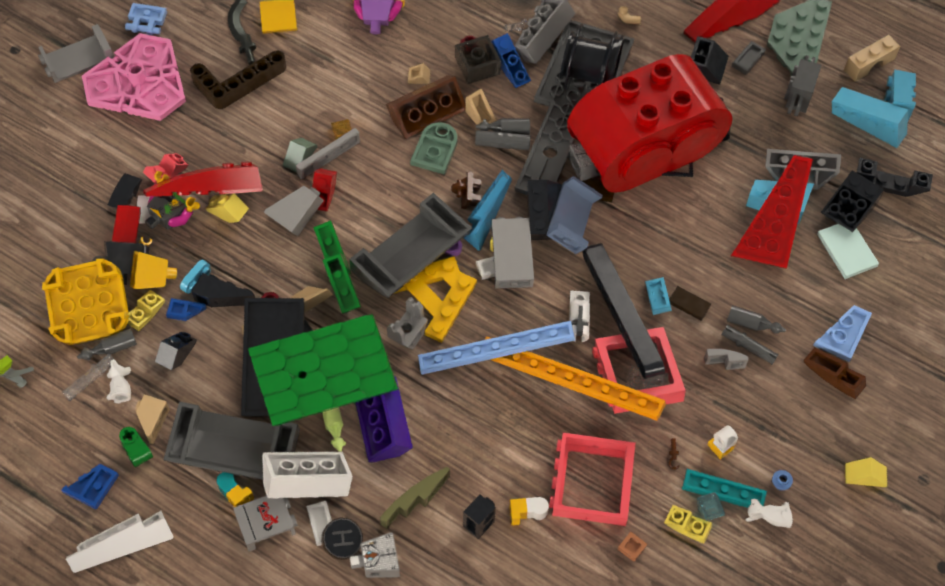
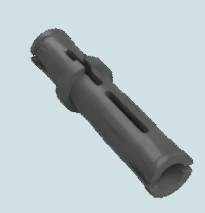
(749, 344)

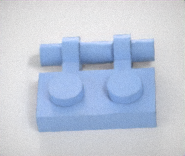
(146, 14)

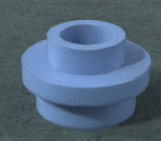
(778, 483)

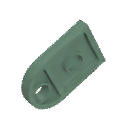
(435, 150)

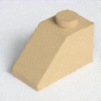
(152, 415)

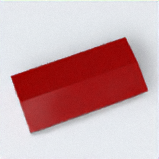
(126, 224)

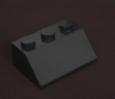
(541, 202)

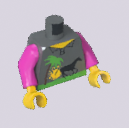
(169, 210)

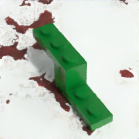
(337, 267)

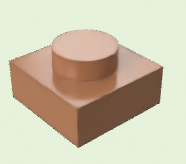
(632, 546)

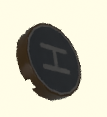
(342, 538)

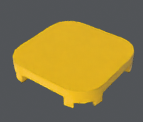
(86, 302)

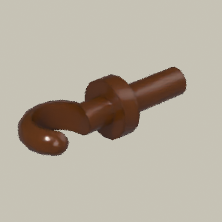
(673, 453)

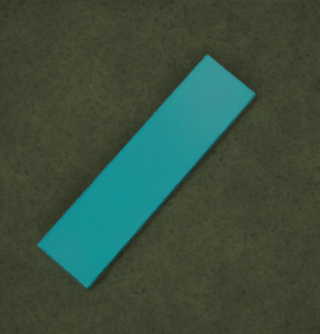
(725, 489)

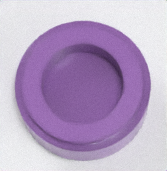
(455, 250)

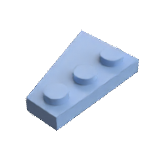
(845, 334)

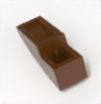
(836, 372)

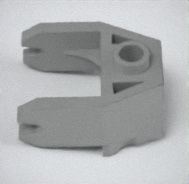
(411, 320)

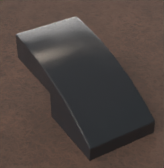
(124, 190)

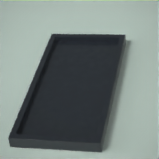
(265, 322)

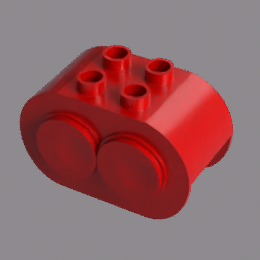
(649, 122)

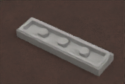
(328, 153)

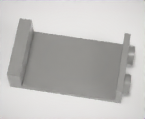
(76, 57)
(512, 253)

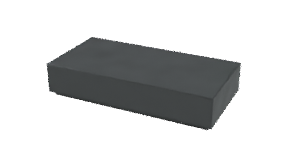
(748, 57)

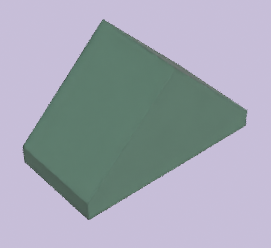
(297, 152)

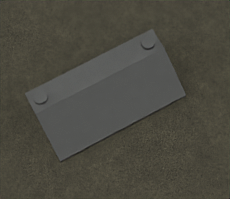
(410, 247)
(226, 441)

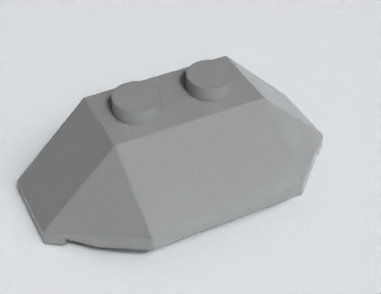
(822, 170)

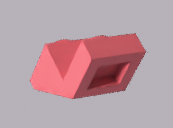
(170, 164)

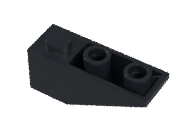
(219, 293)

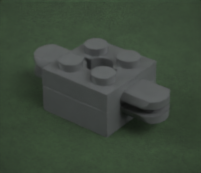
(802, 85)

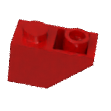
(325, 182)

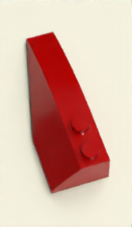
(725, 14)
(221, 179)

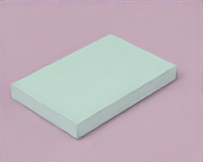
(847, 250)

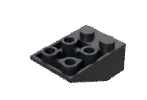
(853, 201)

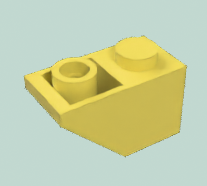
(227, 207)

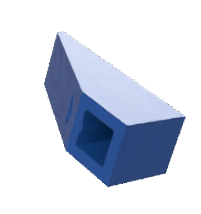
(510, 61)

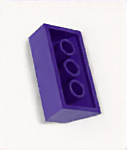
(384, 426)

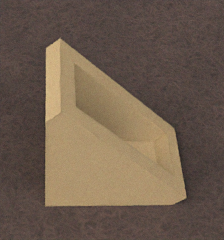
(479, 108)

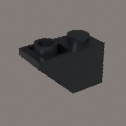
(175, 350)

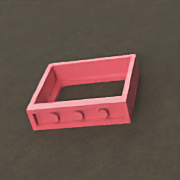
(670, 393)
(594, 446)

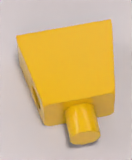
(150, 271)

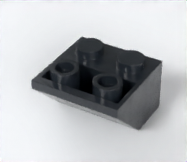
(710, 59)

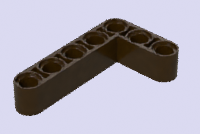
(241, 83)

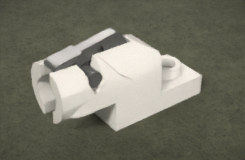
(580, 314)

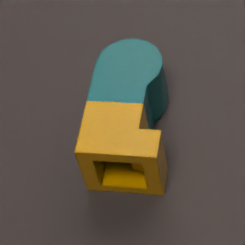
(233, 491)

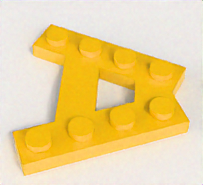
(445, 311)

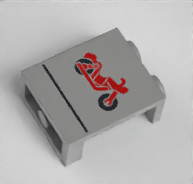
(264, 519)

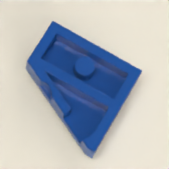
(93, 486)

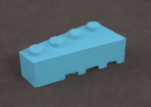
(872, 115)

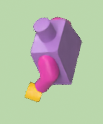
(377, 12)

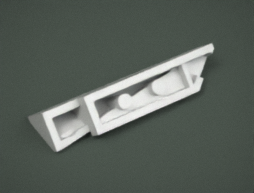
(120, 540)

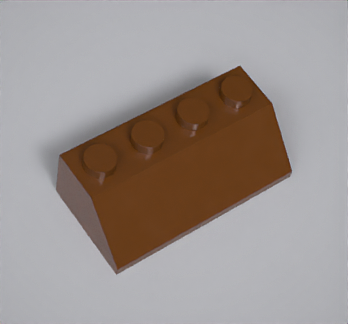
(427, 106)

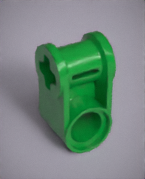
(135, 449)

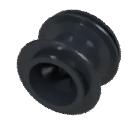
(590, 59)

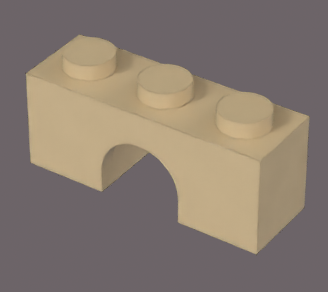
(880, 52)

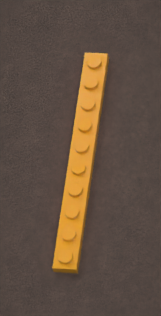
(585, 383)

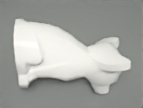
(119, 386)
(775, 515)

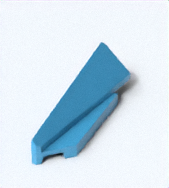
(487, 210)

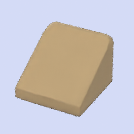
(419, 74)

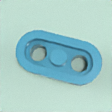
(193, 276)

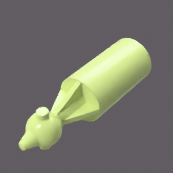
(334, 424)

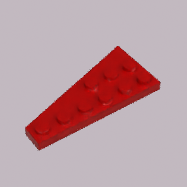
(774, 226)

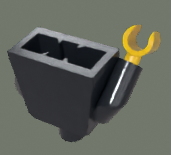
(122, 254)

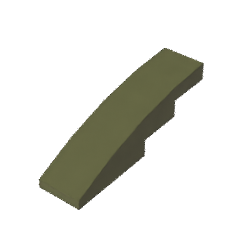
(419, 493)

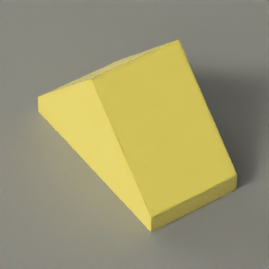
(866, 472)

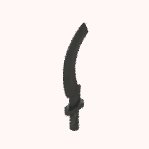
(238, 31)

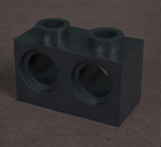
(479, 516)

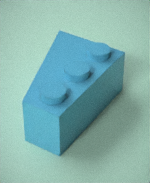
(901, 90)
(762, 189)

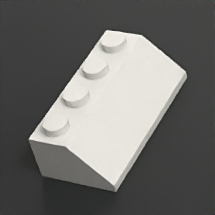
(305, 474)

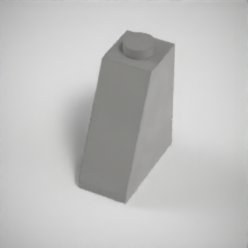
(296, 209)

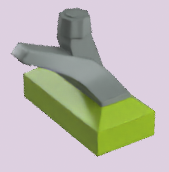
(11, 374)

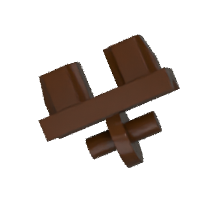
(464, 190)

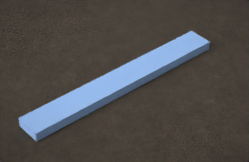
(496, 347)

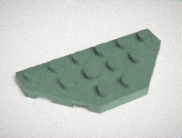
(799, 32)

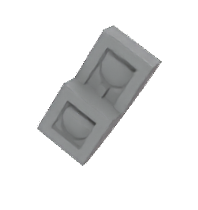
(732, 359)

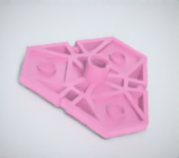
(144, 79)

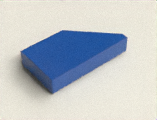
(184, 309)

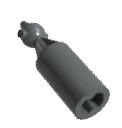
(505, 125)
(752, 320)
(110, 345)

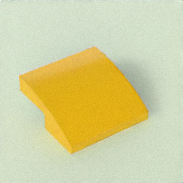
(278, 16)

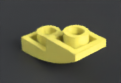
(145, 310)
(687, 524)

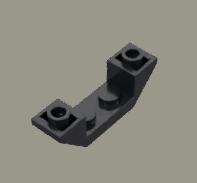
(918, 183)

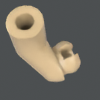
(627, 18)

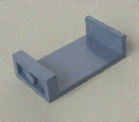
(572, 214)

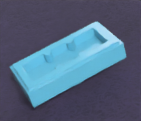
(658, 296)

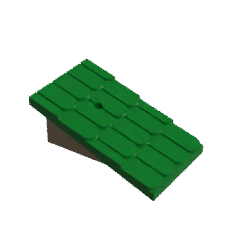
(322, 369)

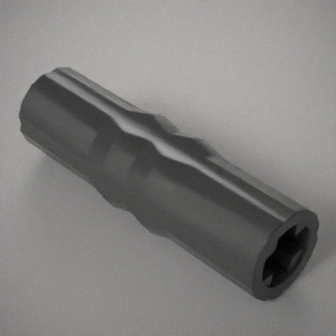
(502, 140)

